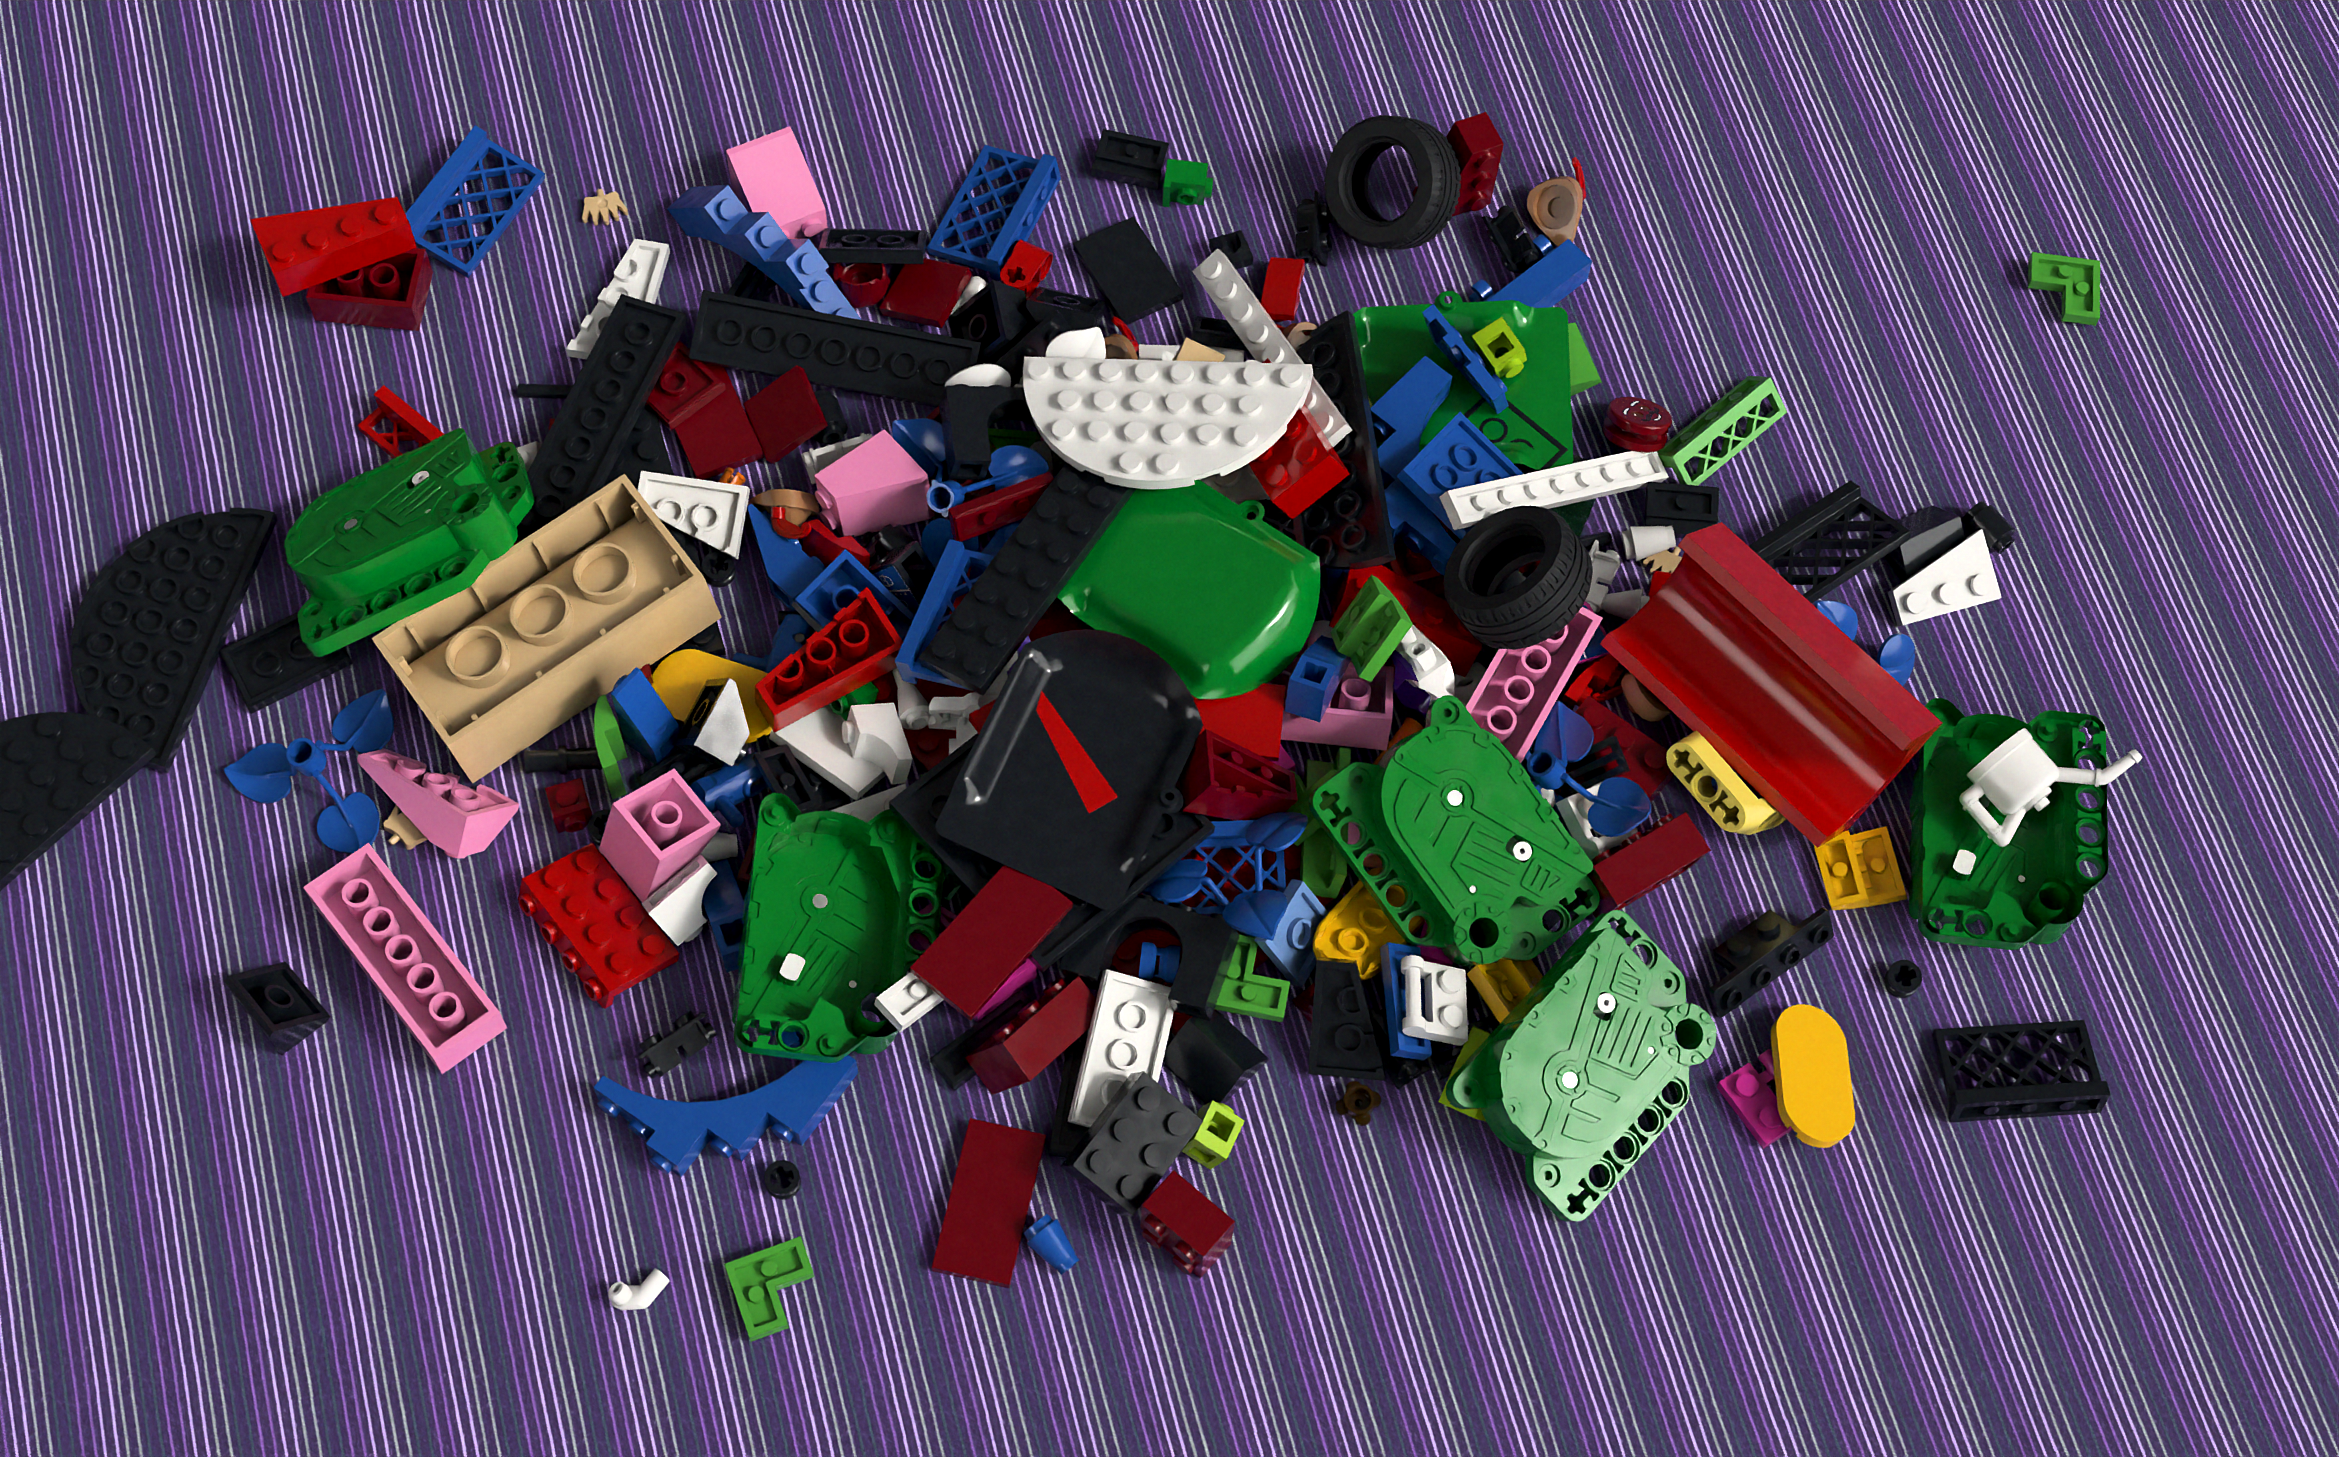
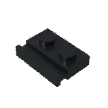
(1130, 159)
(1681, 506)

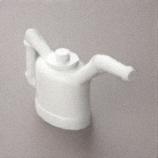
(2020, 778)

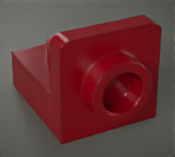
(569, 805)

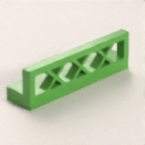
(1720, 418)
(1321, 862)

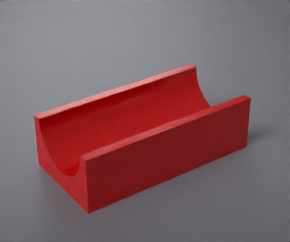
(1772, 685)

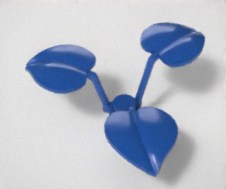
(925, 444)
(1894, 655)
(1569, 737)
(266, 771)
(1249, 912)

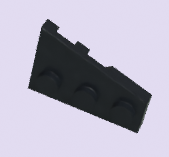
(1342, 1026)

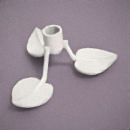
(1070, 344)

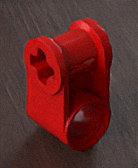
(1026, 267)

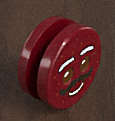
(1637, 424)

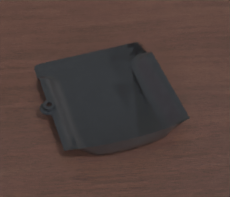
(1016, 793)

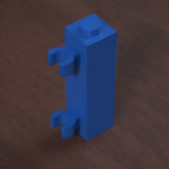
(1545, 282)

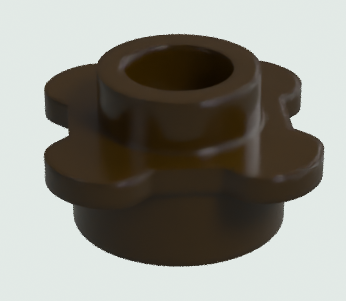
(1354, 1092)

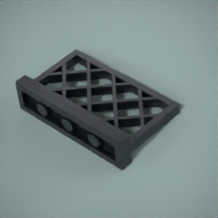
(1818, 521)
(2031, 1097)

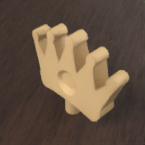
(602, 206)
(1664, 560)
(403, 830)

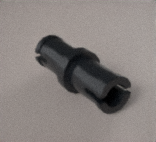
(561, 760)

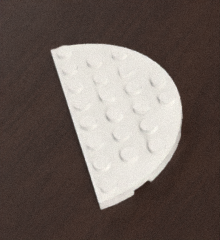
(1161, 418)

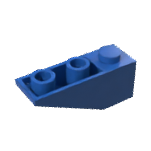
(784, 562)
(1315, 679)
(644, 717)
(724, 913)

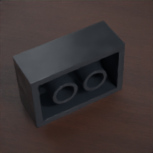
(1132, 1144)

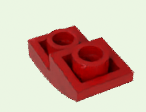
(1282, 288)
(827, 547)
(1593, 679)

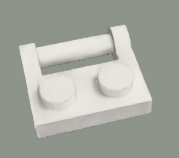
(1575, 814)
(1443, 1001)

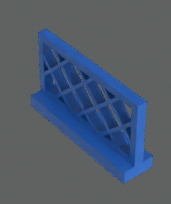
(450, 180)
(1021, 214)
(935, 609)
(1232, 836)

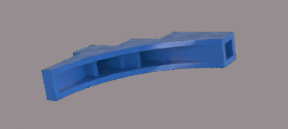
(755, 236)
(1400, 422)
(735, 1124)

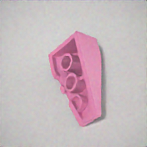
(443, 810)

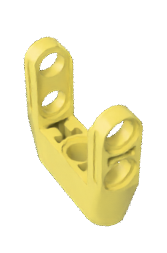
(1734, 804)

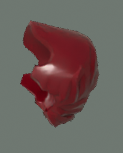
(862, 283)

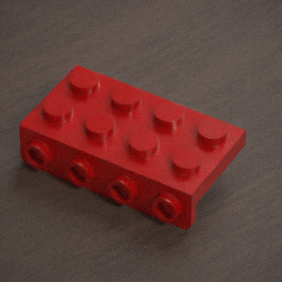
(595, 924)

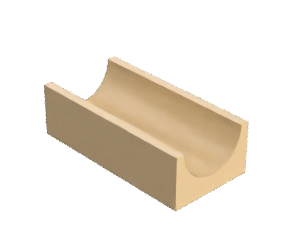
(549, 627)

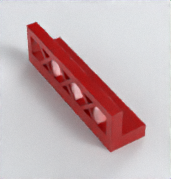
(403, 417)

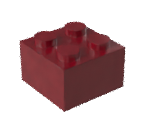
(1186, 1225)

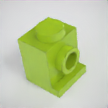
(1497, 339)
(1215, 1136)

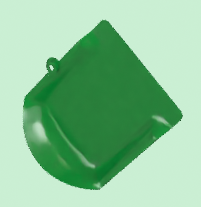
(1398, 338)
(1200, 588)

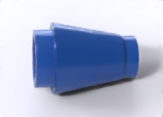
(1051, 1243)

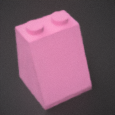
(775, 179)
(873, 488)
(656, 833)

